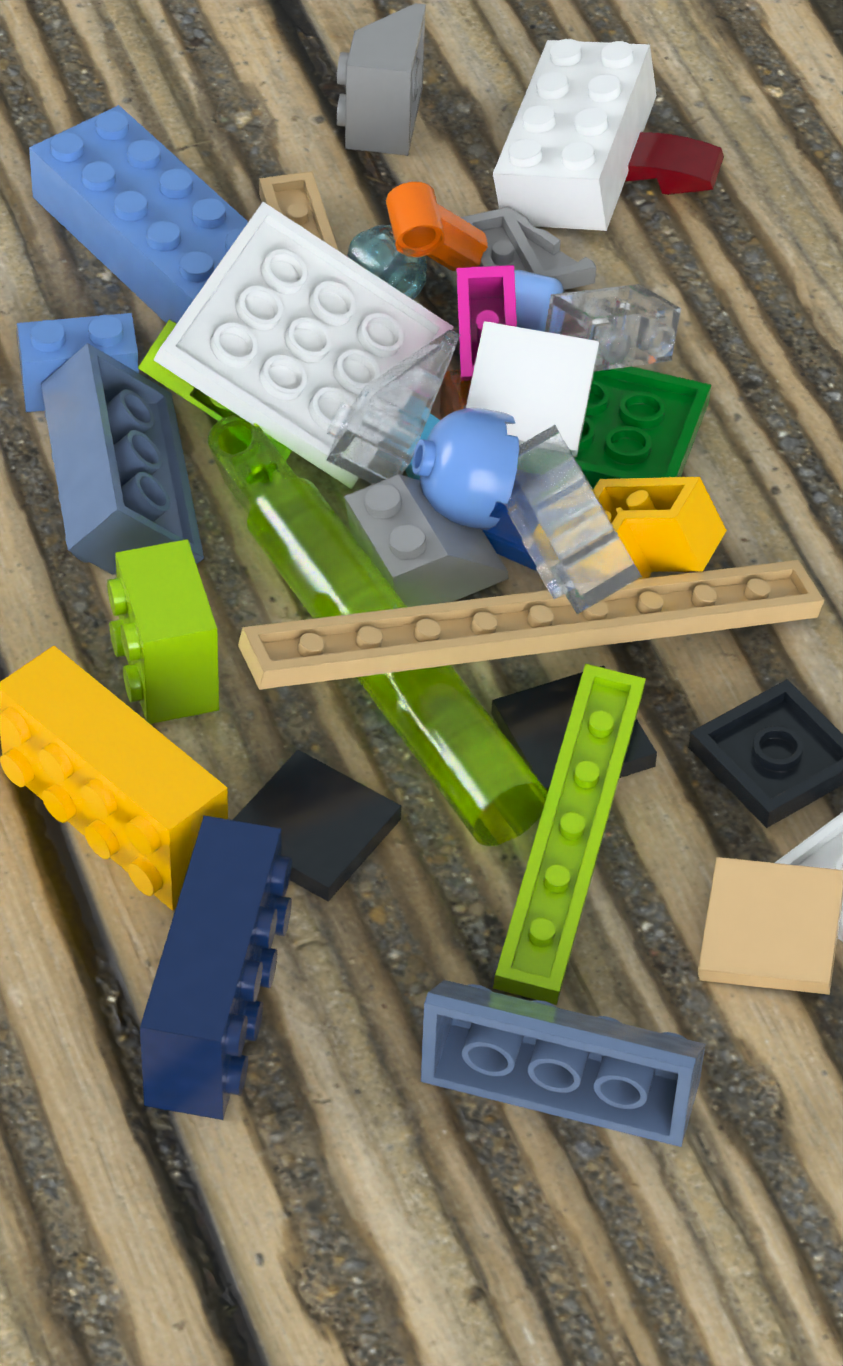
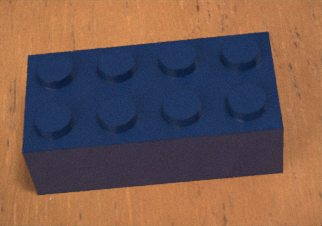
(214, 968)

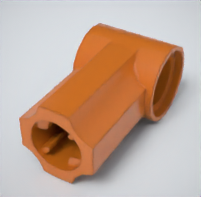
(432, 229)

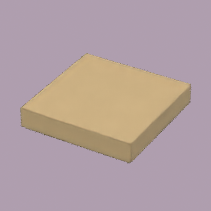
(772, 925)

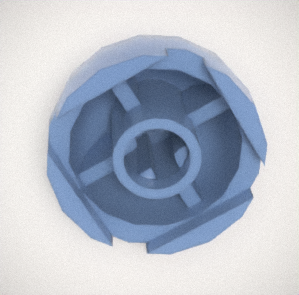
(468, 465)

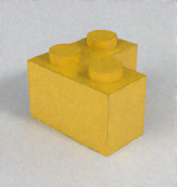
(663, 521)

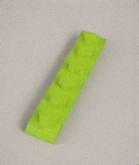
(569, 835)

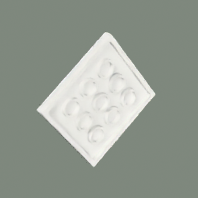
(293, 334)

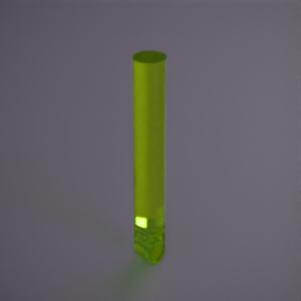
(334, 577)

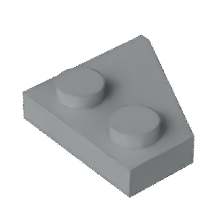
(529, 249)

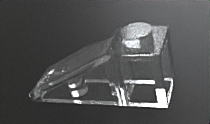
(387, 418)

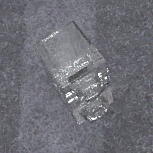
(626, 320)

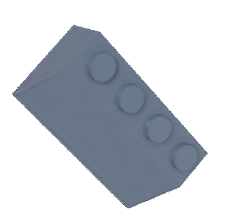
(116, 460)
(560, 1061)

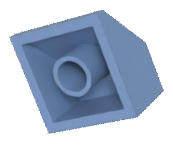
(50, 343)

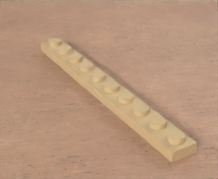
(524, 624)

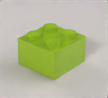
(164, 632)

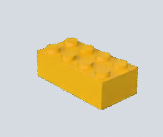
(106, 772)

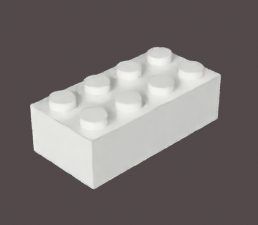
(576, 133)

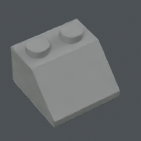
(383, 82)
(419, 548)

